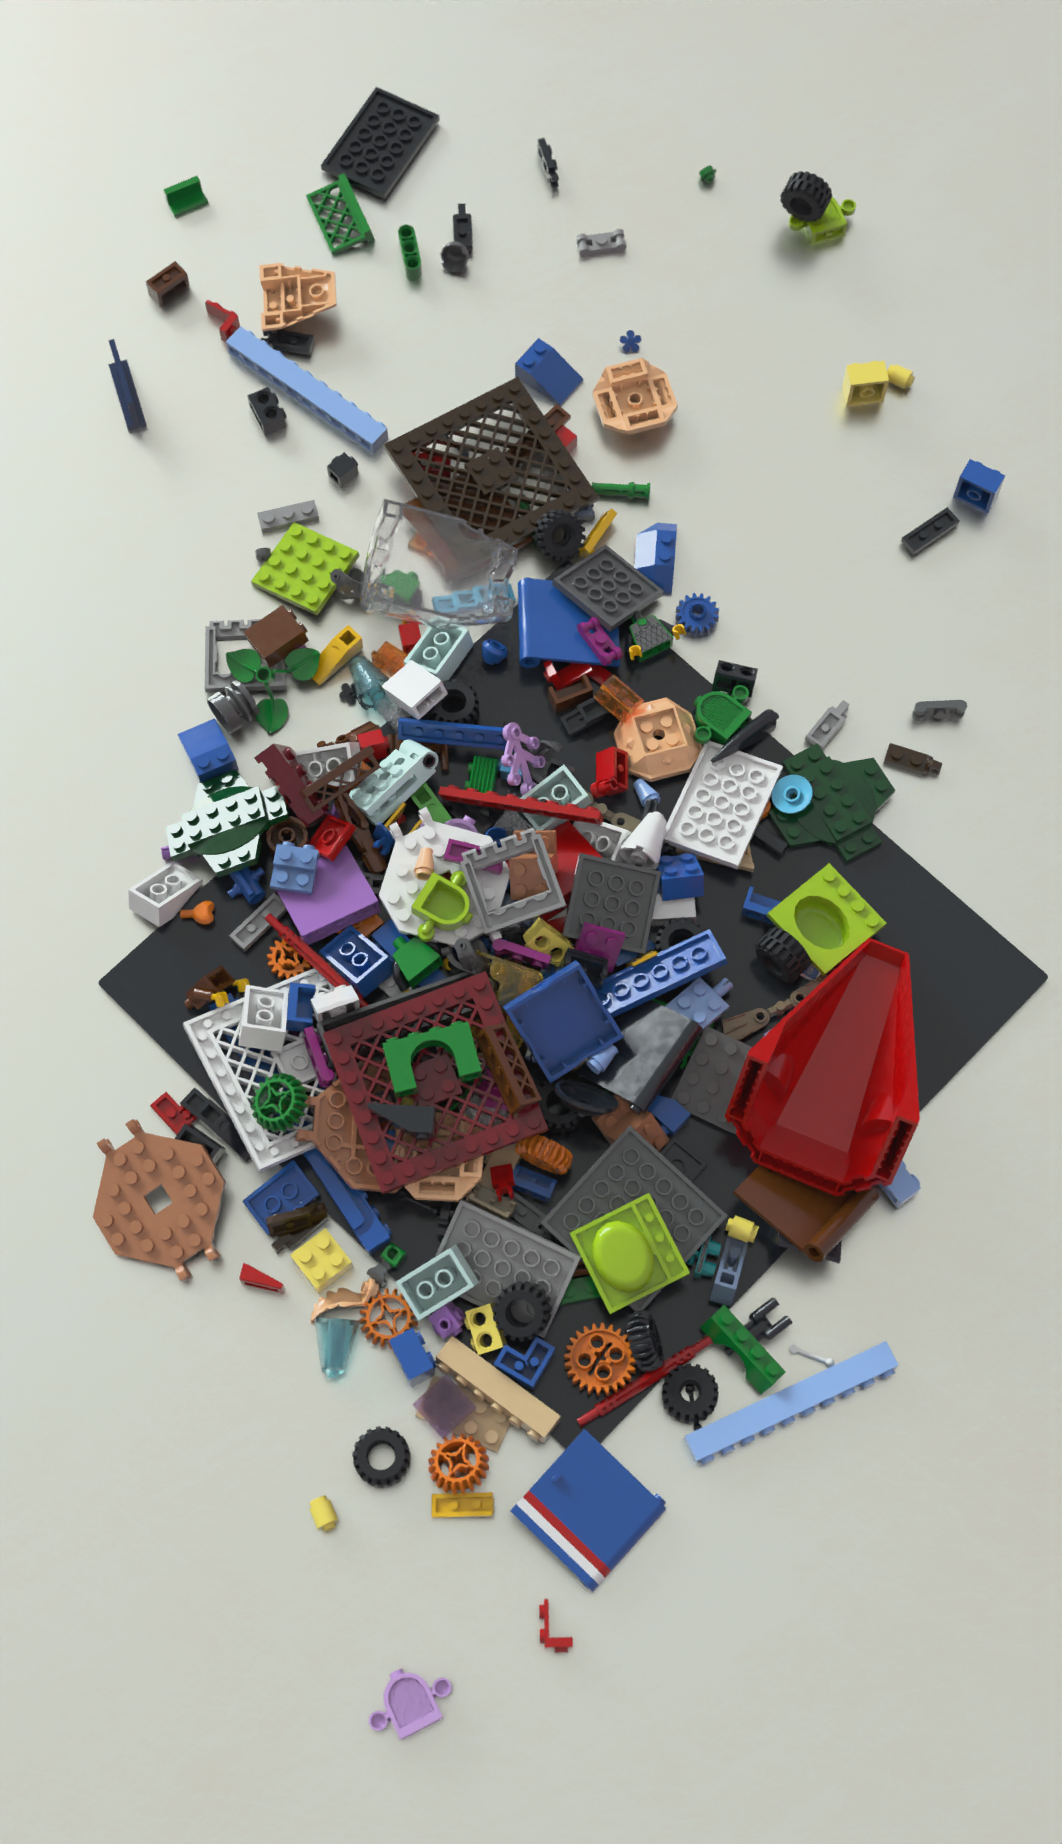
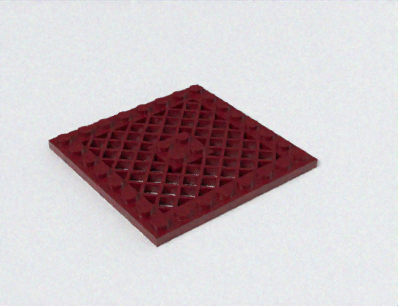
(434, 1082)

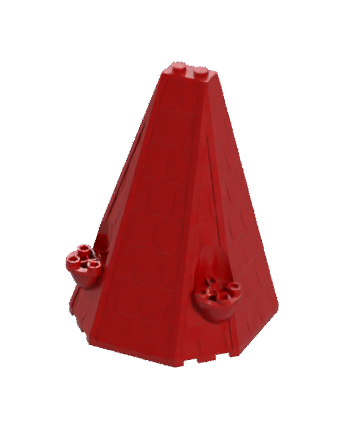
(836, 1079)

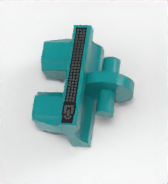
(703, 1267)

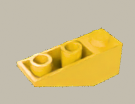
(337, 653)

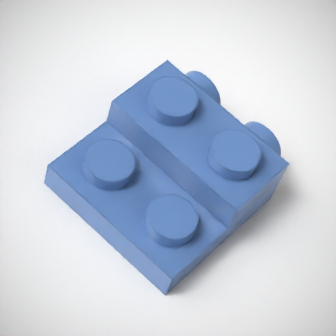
(294, 868)

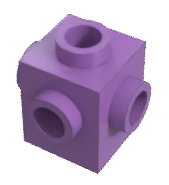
(447, 1320)

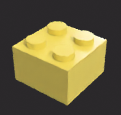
(865, 383)
(321, 1261)

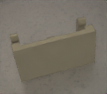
(488, 1200)

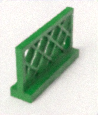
(351, 205)

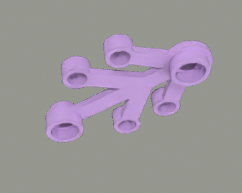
(513, 736)

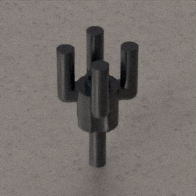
(761, 1327)

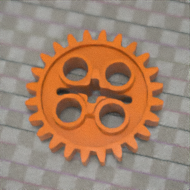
(582, 1349)

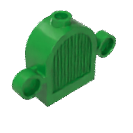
(721, 715)

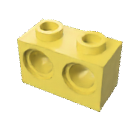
(550, 940)
(489, 1327)

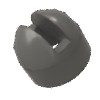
(263, 554)

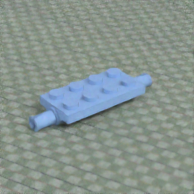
(702, 1002)

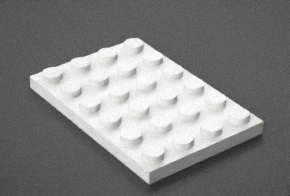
(721, 805)

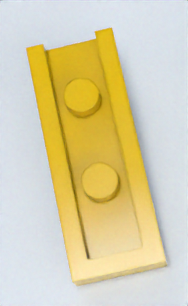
(596, 533)
(468, 1505)

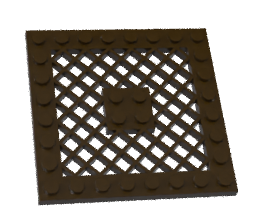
(491, 469)

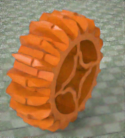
(545, 1154)
(381, 1300)
(444, 1455)

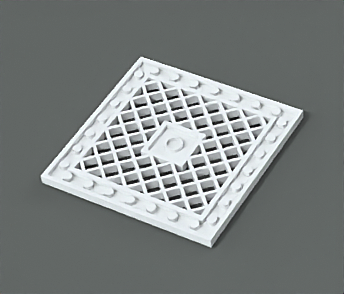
(291, 1060)

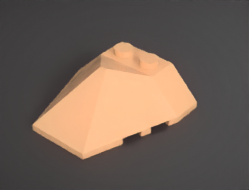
(294, 294)

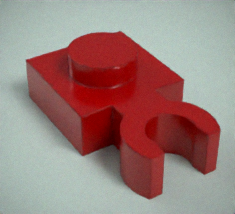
(502, 1180)

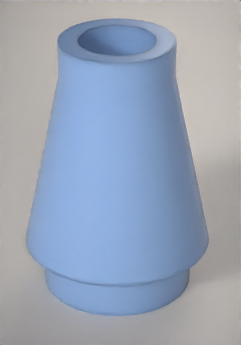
(645, 792)
(601, 1060)

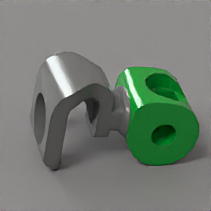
(391, 1258)

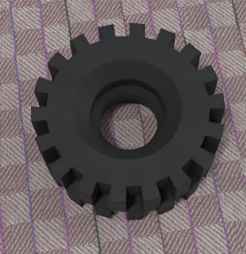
(572, 535)
(690, 1410)

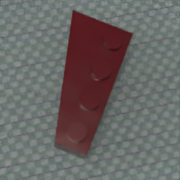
(292, 778)

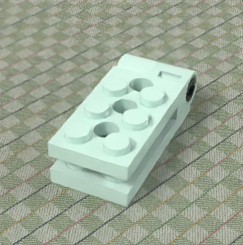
(395, 781)

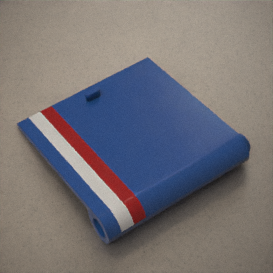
(589, 1511)

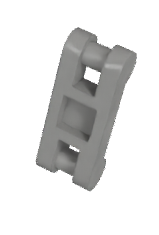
(601, 243)

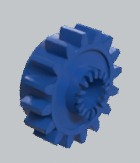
(697, 605)

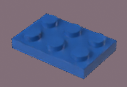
(281, 1193)

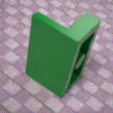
(185, 196)

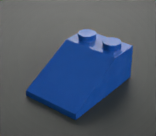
(547, 372)
(208, 750)
(358, 960)

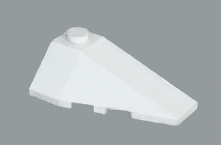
(324, 759)

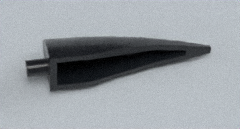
(749, 734)

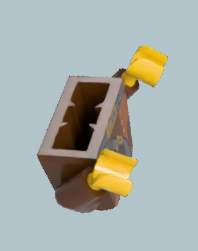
(212, 988)

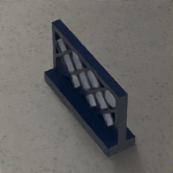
(126, 391)

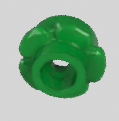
(707, 174)

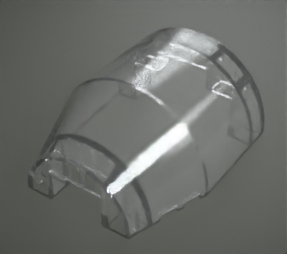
(435, 570)

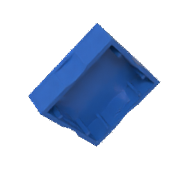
(563, 1021)

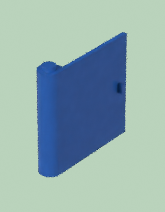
(550, 627)

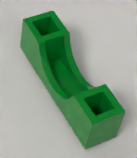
(760, 1366)

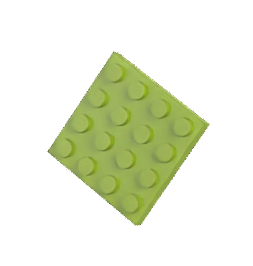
(302, 568)

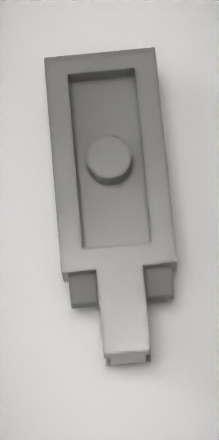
(828, 725)

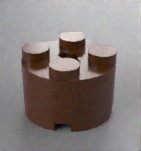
(291, 830)

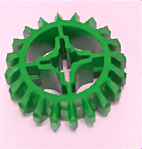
(286, 1103)

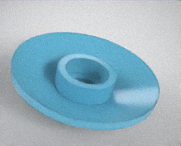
(790, 786)

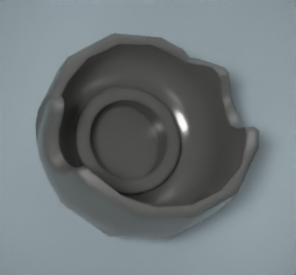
(454, 256)

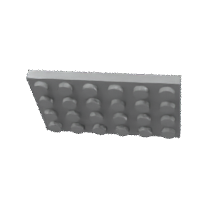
(507, 1254)

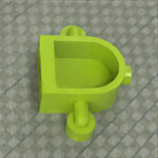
(829, 226)
(442, 905)

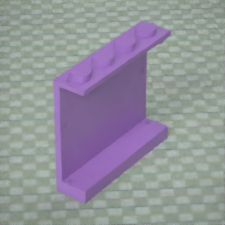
(338, 899)

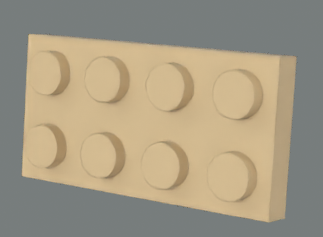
(482, 1423)

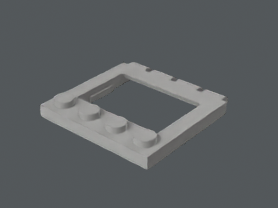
(233, 631)
(525, 908)

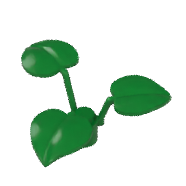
(246, 664)

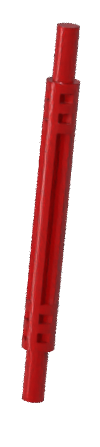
(310, 956)
(643, 1381)

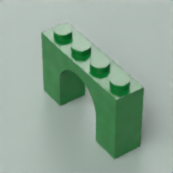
(454, 1038)

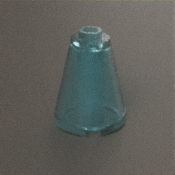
(367, 681)
(335, 1343)

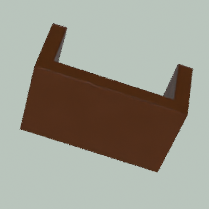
(165, 281)
(570, 696)

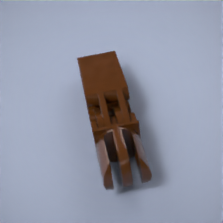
(361, 836)

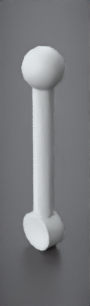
(794, 1349)

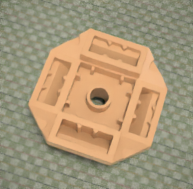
(631, 383)
(656, 758)
(451, 1183)

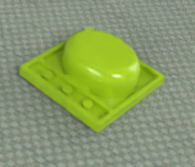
(827, 918)
(629, 1253)

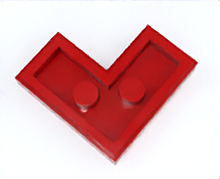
(171, 1113)

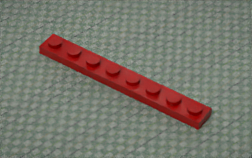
(528, 805)

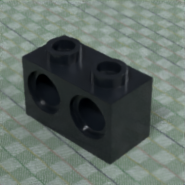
(265, 411)
(731, 675)

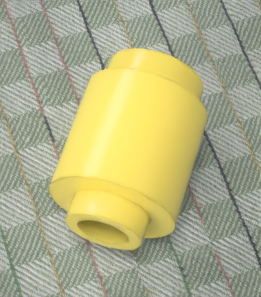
(900, 376)
(741, 1229)
(323, 1513)

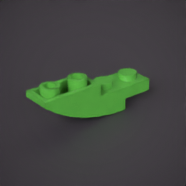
(424, 797)

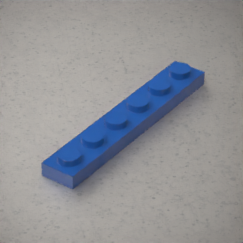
(451, 733)

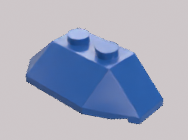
(657, 554)

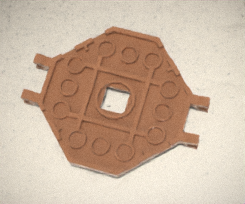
(337, 1135)
(189, 1181)

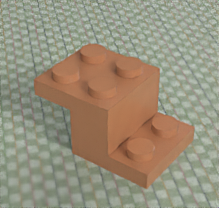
(525, 872)
(645, 1124)

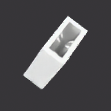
(415, 690)

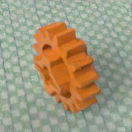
(284, 966)

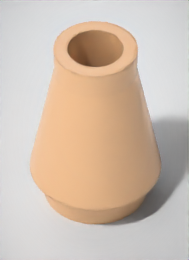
(424, 865)

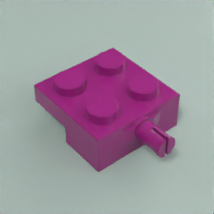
(600, 942)

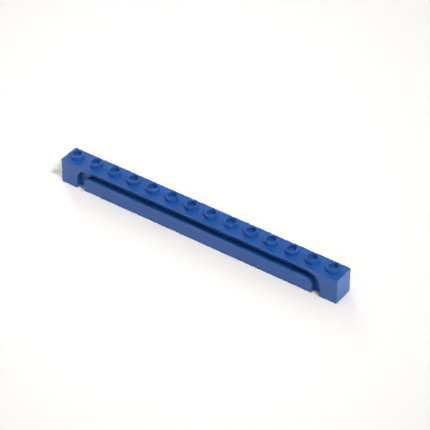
(350, 1202)

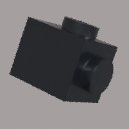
(342, 469)

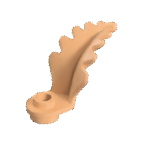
(345, 1298)

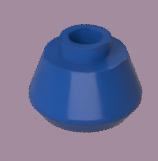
(493, 651)

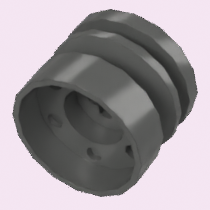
(235, 704)

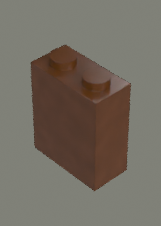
(276, 635)

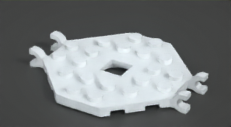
(402, 887)

